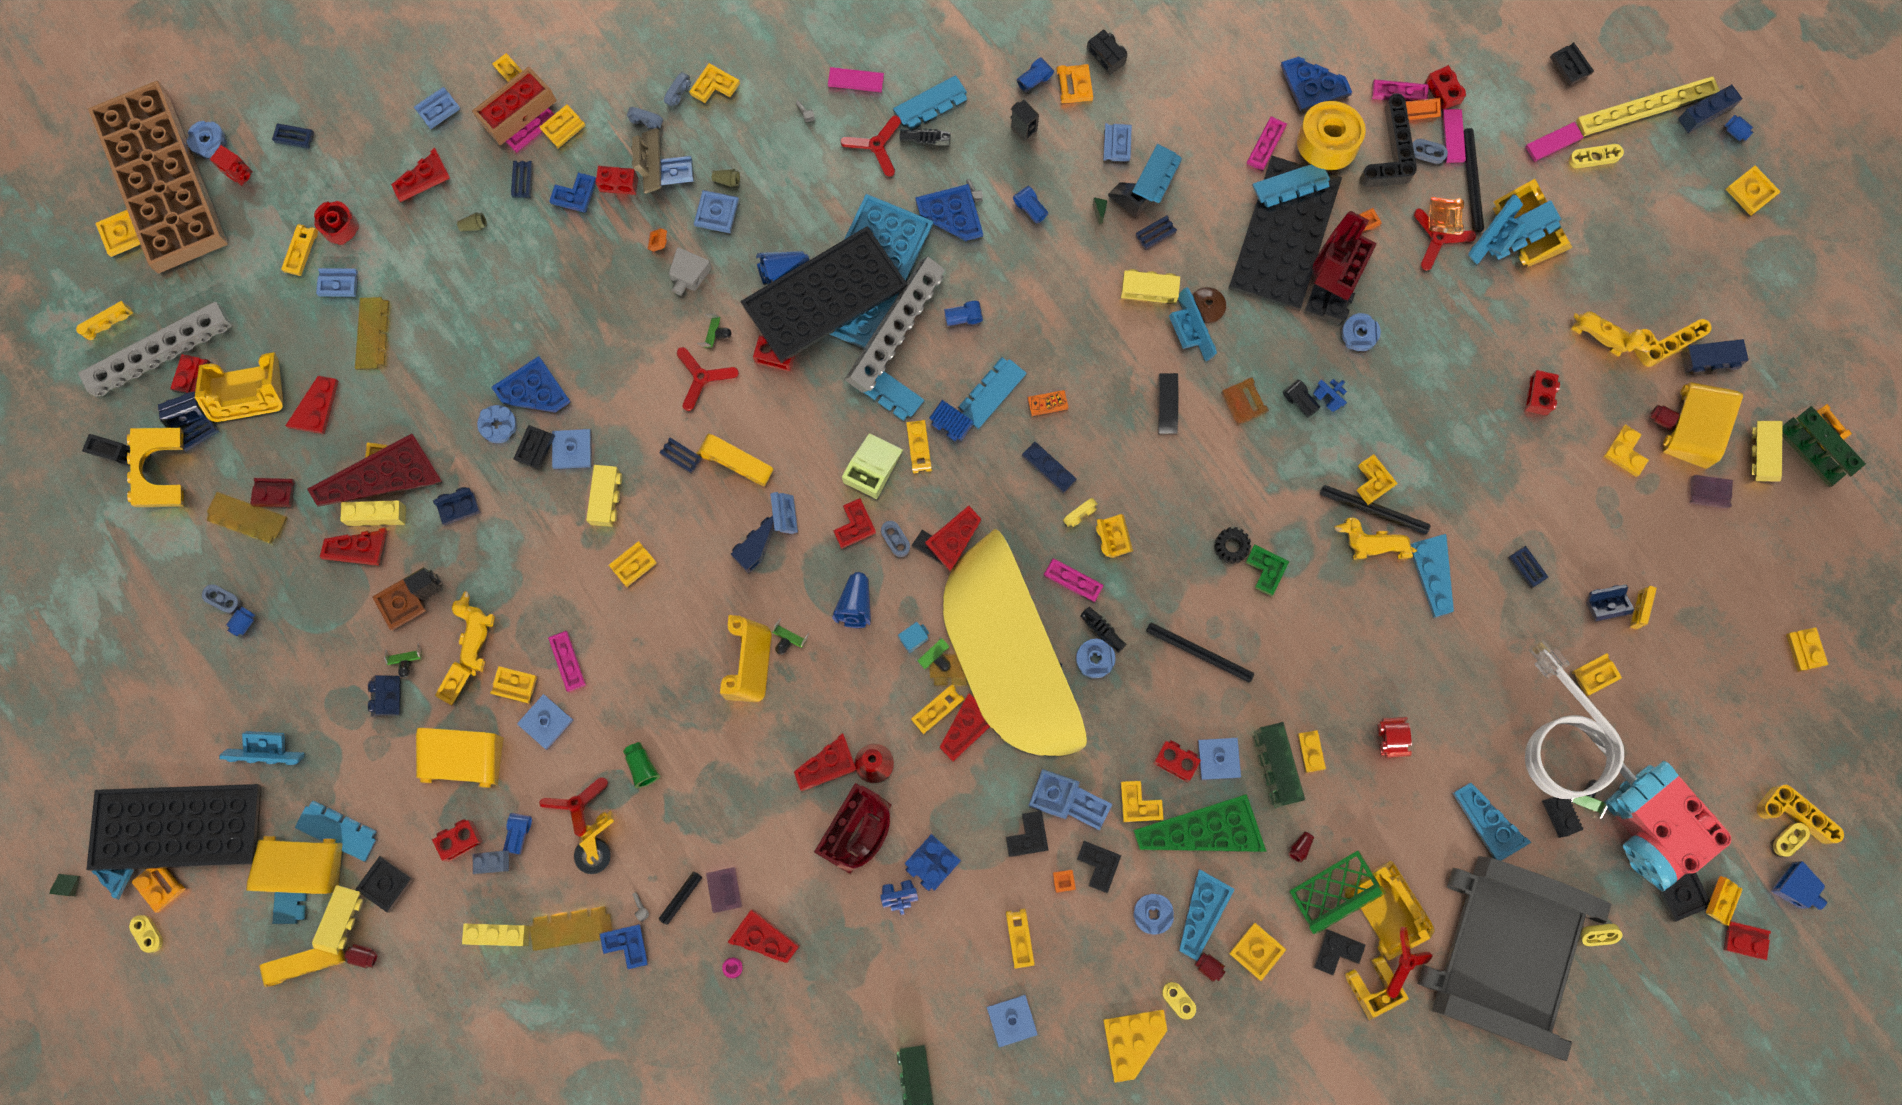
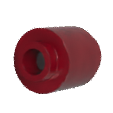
(1665, 417)
(361, 956)
(1210, 967)

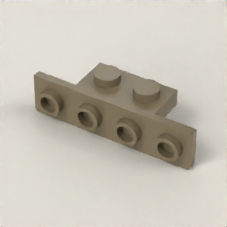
(647, 159)

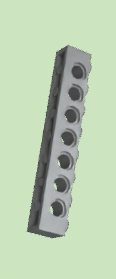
(93, 376)
(857, 376)

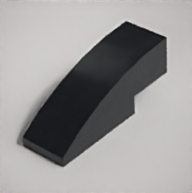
(1167, 403)
(109, 450)

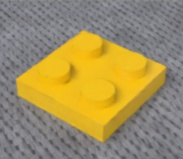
(1753, 190)
(117, 233)
(1257, 951)

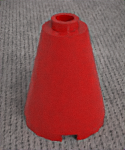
(878, 770)

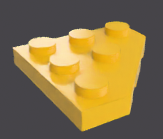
(1132, 1041)

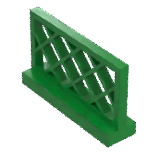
(1346, 908)

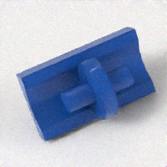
(1336, 401)
(900, 899)

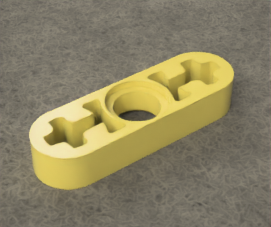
(1601, 150)

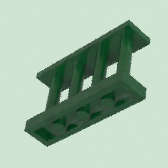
(1814, 454)

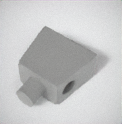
(688, 271)

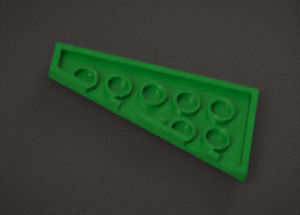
(1212, 828)

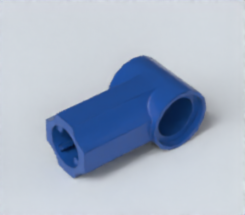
(1038, 72)
(1027, 200)
(968, 313)
(517, 826)

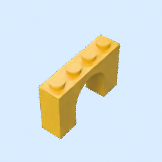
(142, 444)

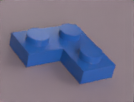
(575, 198)
(628, 939)

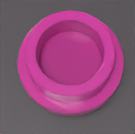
(732, 967)

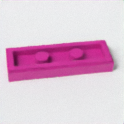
(855, 79)
(1410, 91)
(529, 132)
(1453, 135)
(1554, 141)
(1266, 143)
(1073, 580)
(567, 661)

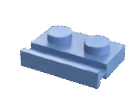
(437, 107)
(1117, 142)
(676, 170)
(337, 282)
(784, 513)
(1089, 808)

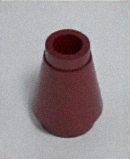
(1300, 848)

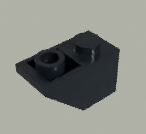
(1130, 201)

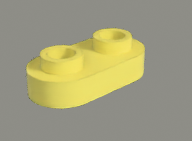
(1075, 516)
(1790, 841)
(147, 931)
(1601, 935)
(1179, 1000)

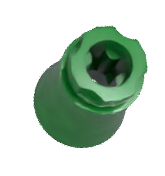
(640, 765)

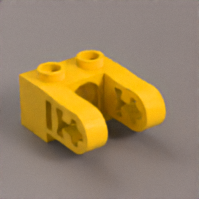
(1376, 1003)

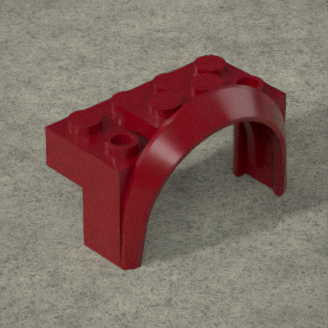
(1331, 267)
(868, 837)

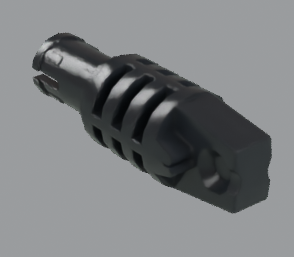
(926, 136)
(1102, 629)

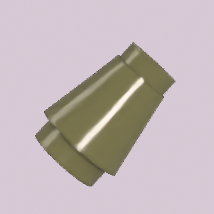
(727, 177)
(472, 223)

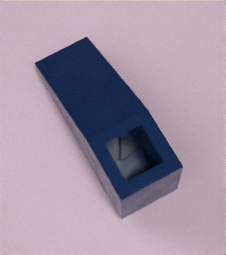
(753, 549)

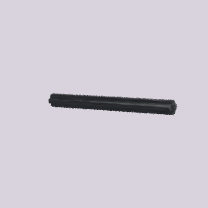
(1473, 180)
(1375, 509)
(1200, 652)

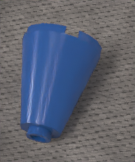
(777, 264)
(854, 602)

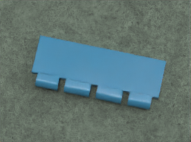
(926, 103)
(1157, 174)
(1288, 183)
(1535, 221)
(996, 390)
(894, 394)
(329, 826)
(287, 908)

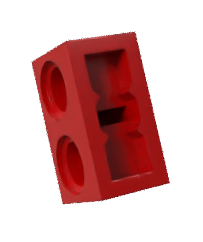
(1442, 89)
(231, 165)
(617, 180)
(769, 357)
(1538, 391)
(1175, 766)
(458, 845)

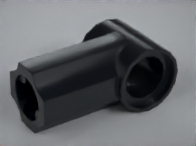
(1298, 394)

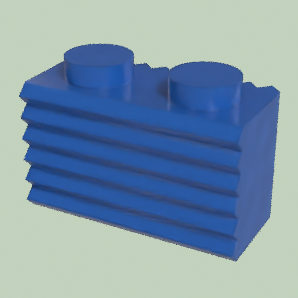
(951, 421)

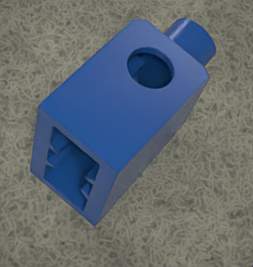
(1800, 887)

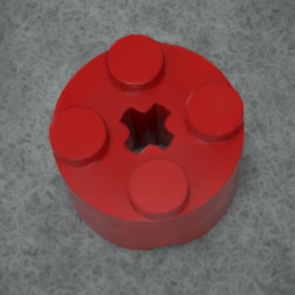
(335, 222)
(1395, 737)

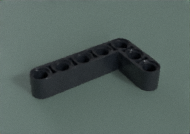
(1397, 147)

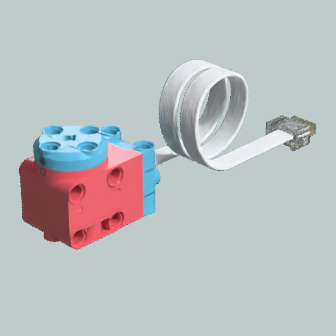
(1666, 820)

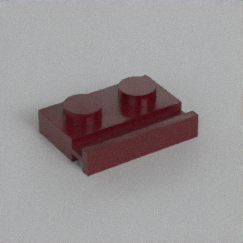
(272, 492)

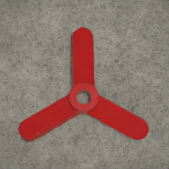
(880, 151)
(1435, 244)
(696, 370)
(577, 804)
(1406, 963)

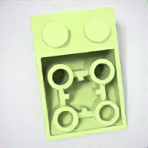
(871, 466)

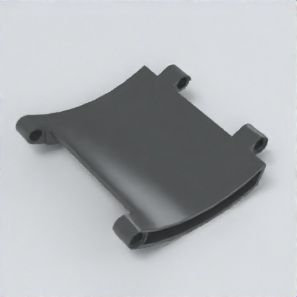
(1512, 953)

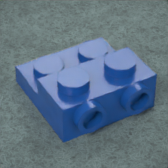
(931, 863)

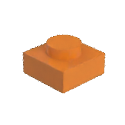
(657, 239)
(1064, 881)

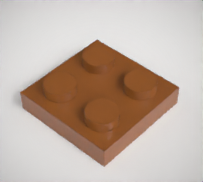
(398, 605)

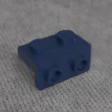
(1609, 602)
(384, 695)

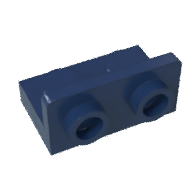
(457, 505)

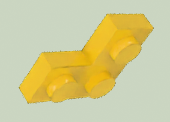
(712, 79)
(1621, 451)
(1379, 480)
(1134, 808)

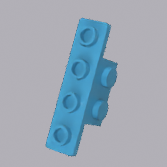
(1500, 233)
(1191, 327)
(263, 747)

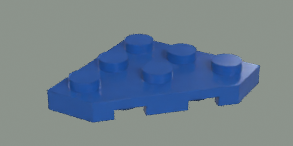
(1313, 83)
(952, 211)
(532, 388)

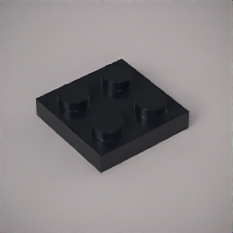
(384, 884)
(1685, 897)

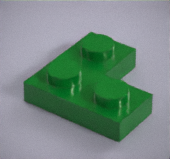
(1271, 567)

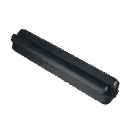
(680, 898)

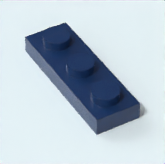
(1049, 467)

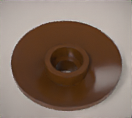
(1212, 312)

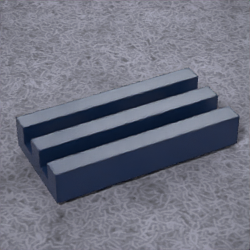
(307, 139)
(522, 164)
(1169, 224)
(198, 436)
(668, 447)
(1523, 572)

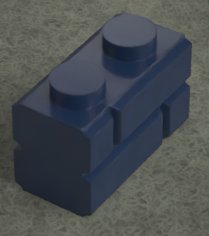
(180, 411)

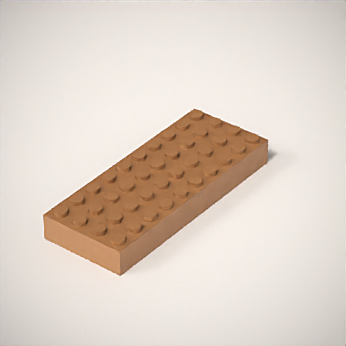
(157, 177)

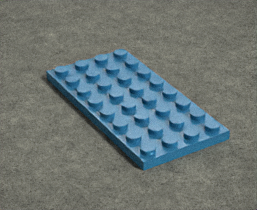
(902, 238)

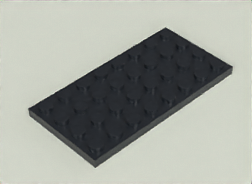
(1284, 242)
(824, 294)
(173, 827)

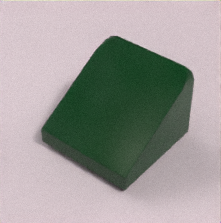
(1099, 207)
(65, 885)

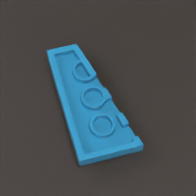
(1434, 573)
(1490, 824)
(1204, 912)

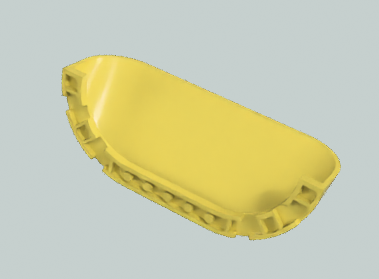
(1009, 653)

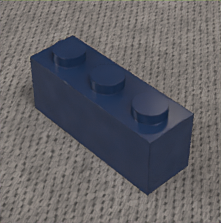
(1710, 108)
(1714, 356)

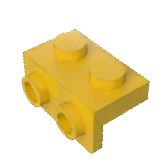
(1114, 536)

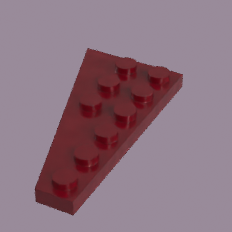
(387, 471)

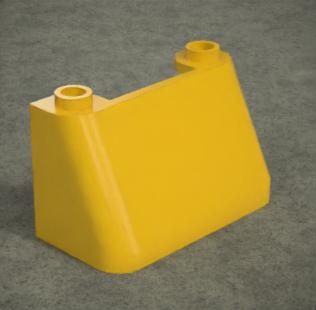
(1546, 247)
(240, 391)
(1703, 424)
(753, 663)
(458, 756)
(295, 866)
(1394, 910)

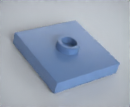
(716, 211)
(571, 449)
(545, 722)
(1219, 758)
(1054, 794)
(1012, 1021)

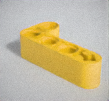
(1674, 341)
(735, 459)
(1807, 811)
(297, 965)

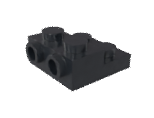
(1327, 305)

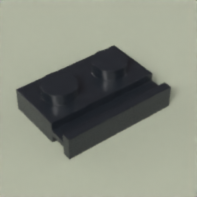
(1571, 64)
(534, 447)

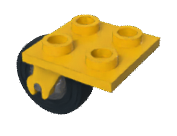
(592, 853)

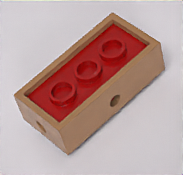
(514, 105)

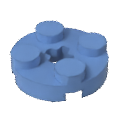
(208, 129)
(1368, 325)
(504, 431)
(1103, 650)
(1165, 913)

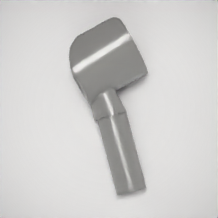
(808, 115)
(977, 195)
(642, 913)

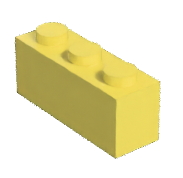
(1150, 286)
(1767, 451)
(604, 495)
(373, 513)
(337, 920)
(496, 934)

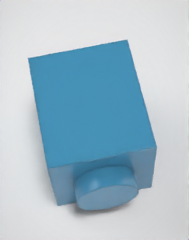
(913, 637)

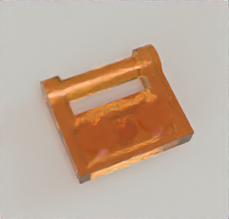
(1440, 215)
(1239, 403)

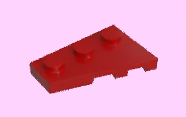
(424, 176)
(315, 407)
(954, 537)
(358, 548)
(964, 730)
(827, 765)
(763, 937)

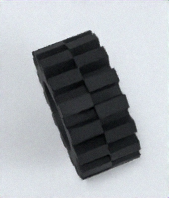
(1228, 556)

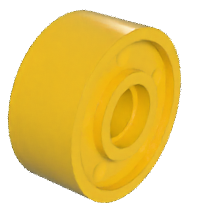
(1331, 135)

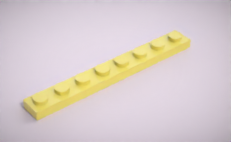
(1647, 106)

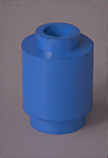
(1739, 128)
(240, 621)

